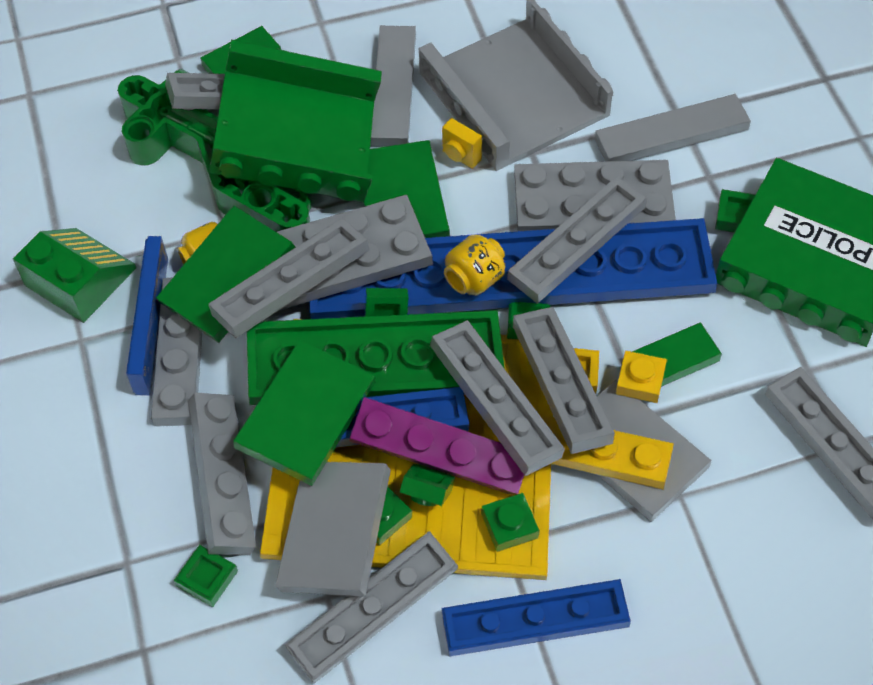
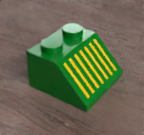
(72, 270)

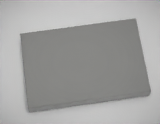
(686, 462)
(334, 530)

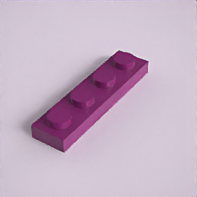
(436, 446)

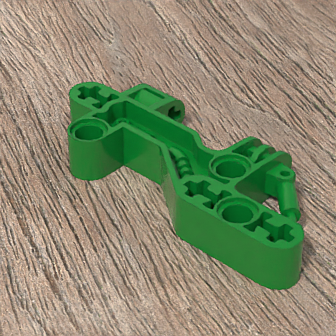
(156, 127)

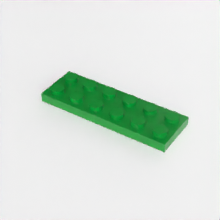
(387, 346)

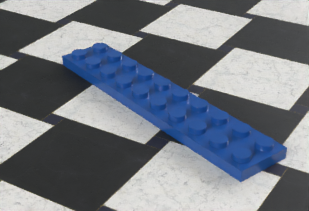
(633, 264)

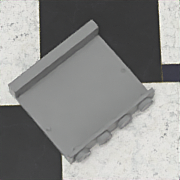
(519, 87)

